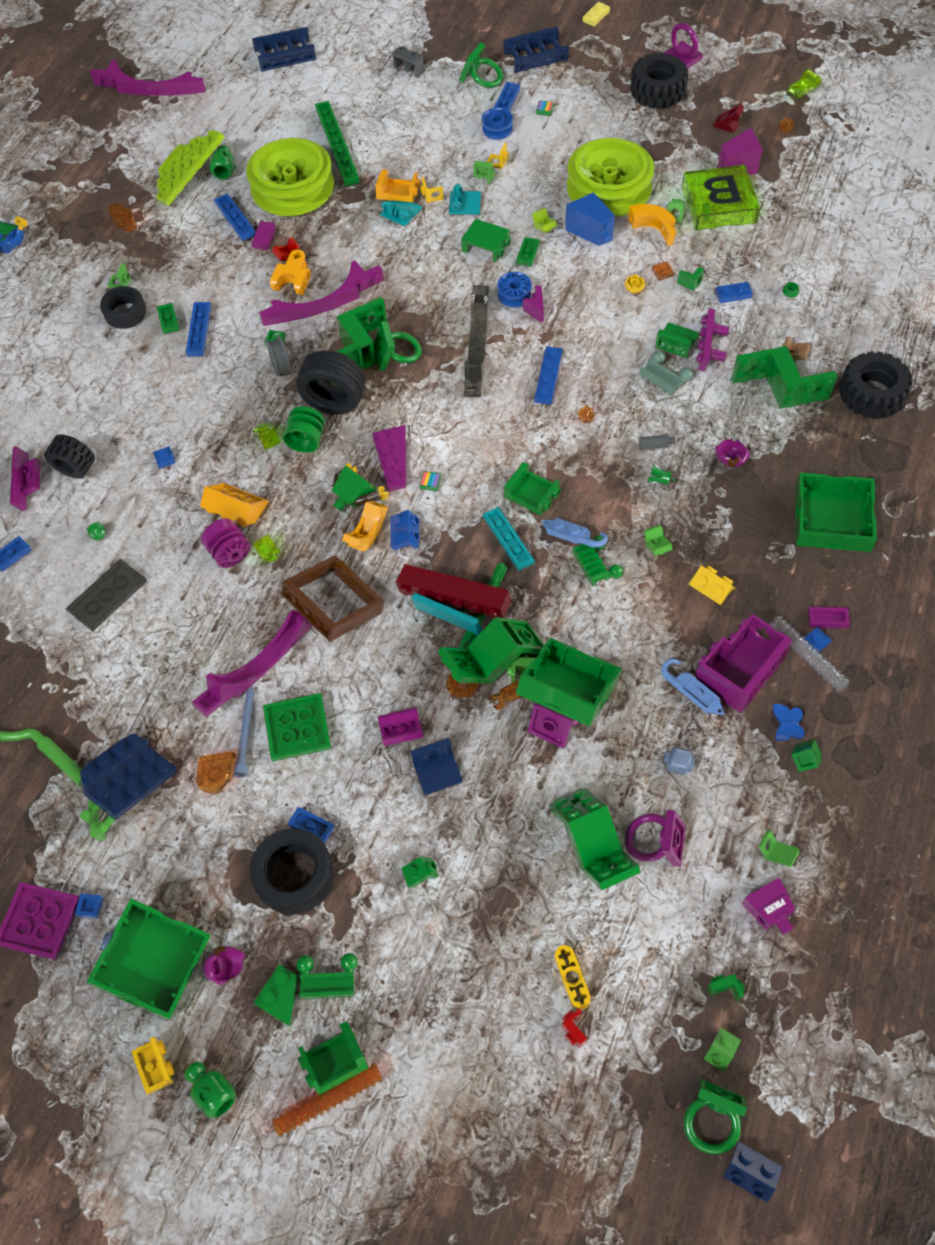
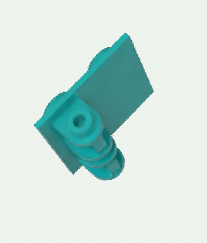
(464, 201)
(400, 211)

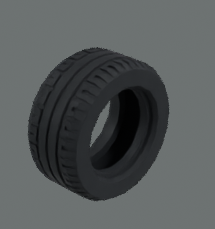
(334, 368)
(275, 847)

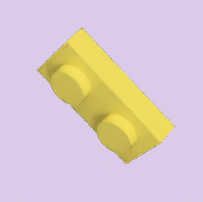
(596, 14)

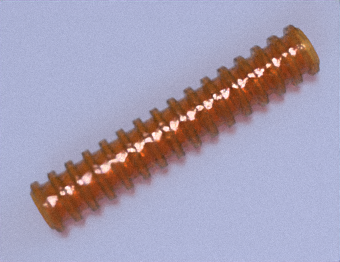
(325, 1101)

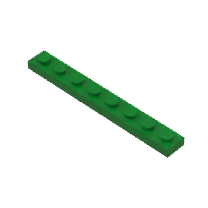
(337, 143)

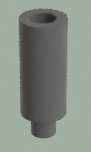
(655, 442)

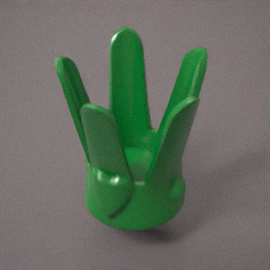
(660, 475)

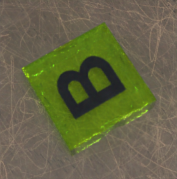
(720, 197)

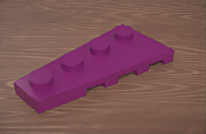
(392, 455)

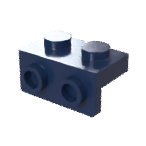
(753, 1172)

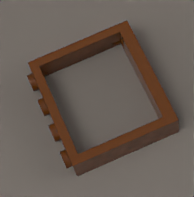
(314, 615)

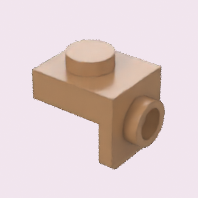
(798, 351)

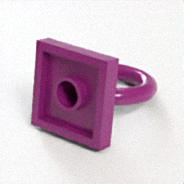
(682, 50)
(550, 725)
(671, 838)

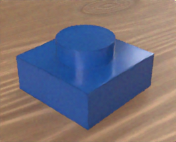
(164, 457)
(818, 639)
(89, 906)

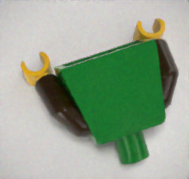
(354, 489)

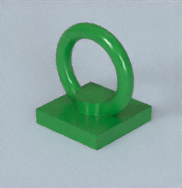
(473, 64)
(385, 345)
(721, 1101)

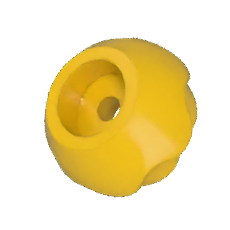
(634, 284)

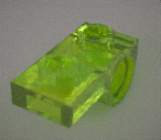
(807, 83)

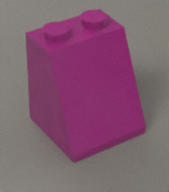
(741, 151)

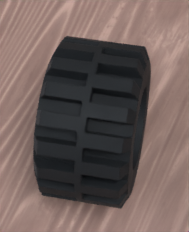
(69, 456)

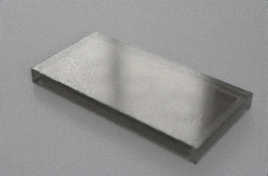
(106, 595)

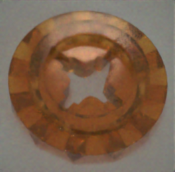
(452, 687)

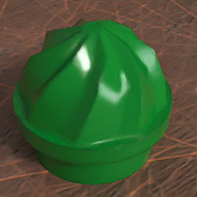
(96, 531)

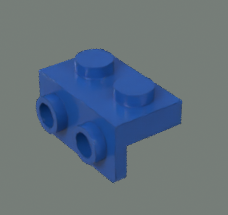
(404, 530)

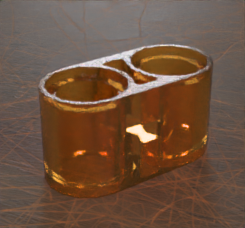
(122, 217)

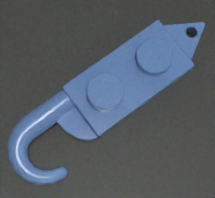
(572, 532)
(693, 689)

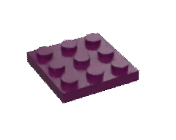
(38, 921)

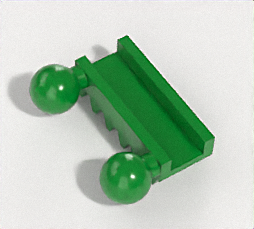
(592, 564)
(327, 984)

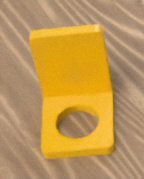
(504, 155)
(427, 192)

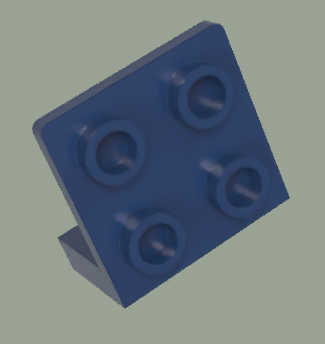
(436, 767)

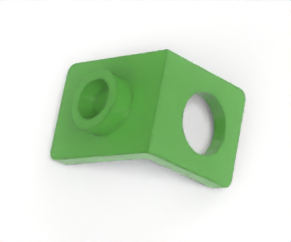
(676, 203)
(122, 275)
(777, 851)

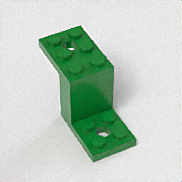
(355, 328)
(783, 377)
(491, 651)
(594, 838)

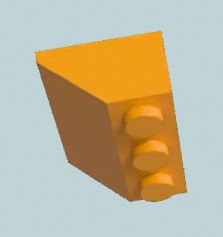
(232, 503)

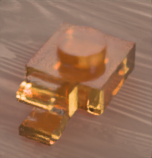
(507, 693)

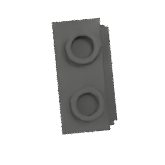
(410, 58)

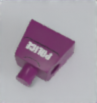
(771, 906)

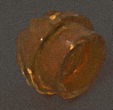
(786, 125)
(586, 414)

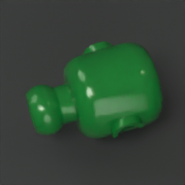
(222, 163)
(210, 1090)

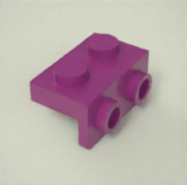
(400, 726)

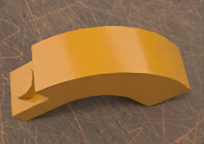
(653, 216)
(368, 527)

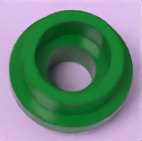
(791, 289)

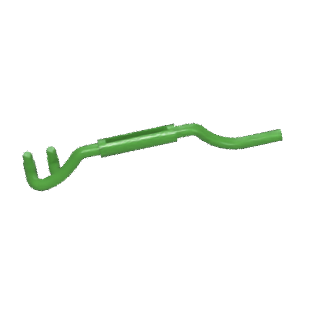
(71, 769)

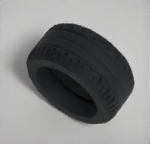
(117, 297)

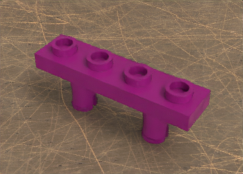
(706, 332)

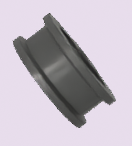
(278, 356)

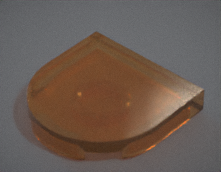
(215, 772)

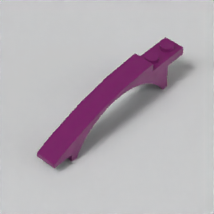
(115, 78)
(356, 282)
(225, 686)

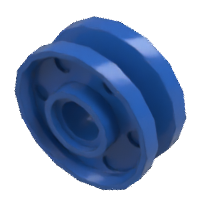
(497, 123)
(514, 288)

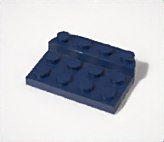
(124, 775)

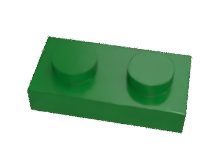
(528, 251)
(167, 318)

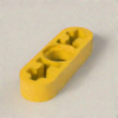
(561, 964)

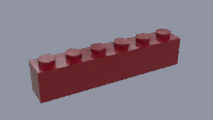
(454, 591)

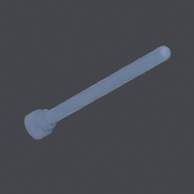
(241, 769)

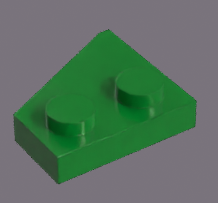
(279, 995)

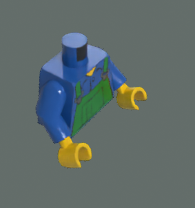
(11, 234)

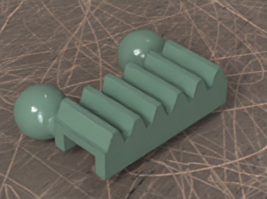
(662, 376)

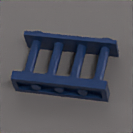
(534, 40)
(285, 57)

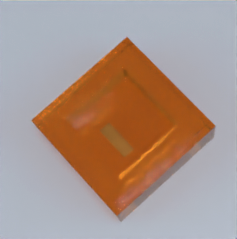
(662, 271)

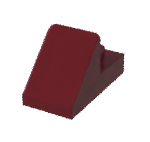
(728, 120)

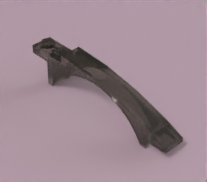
(477, 342)

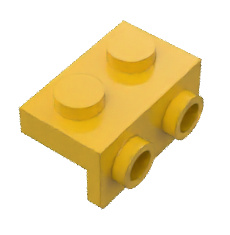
(712, 585)
(152, 1065)

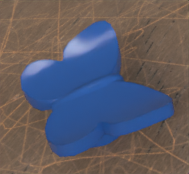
(788, 722)

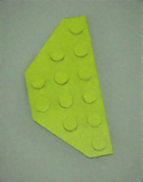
(183, 164)

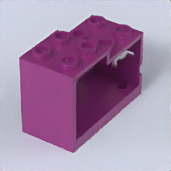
(743, 662)

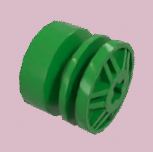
(303, 429)

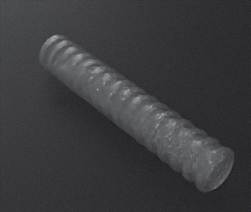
(811, 655)

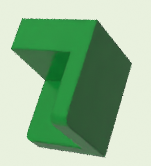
(690, 280)
(806, 755)

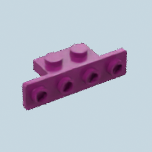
(24, 477)

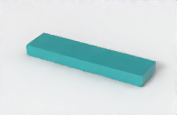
(508, 538)
(446, 613)

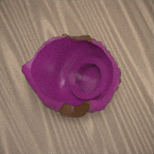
(732, 453)
(223, 964)

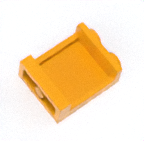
(396, 189)

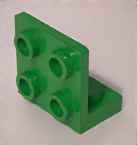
(676, 339)

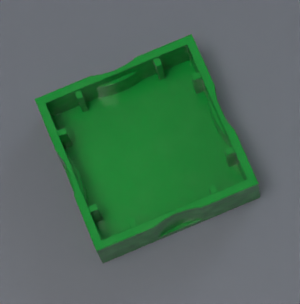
(835, 512)
(569, 681)
(149, 959)

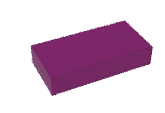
(263, 235)
(828, 617)

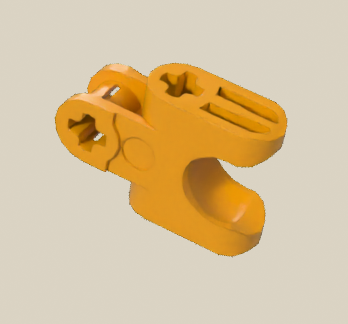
(294, 272)

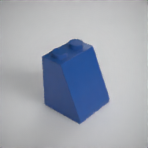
(590, 220)

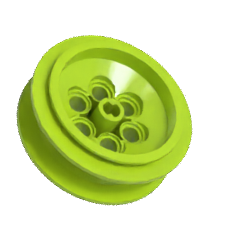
(612, 169)
(290, 176)

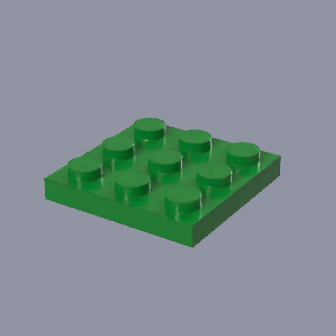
(296, 727)

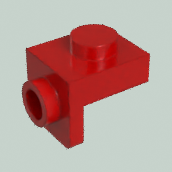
(283, 252)
(573, 1033)

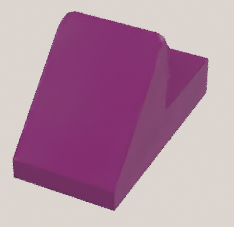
(534, 305)

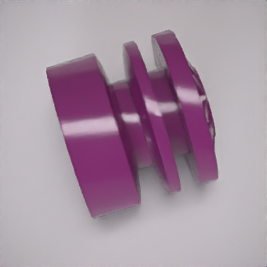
(225, 543)

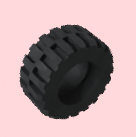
(659, 80)
(877, 368)

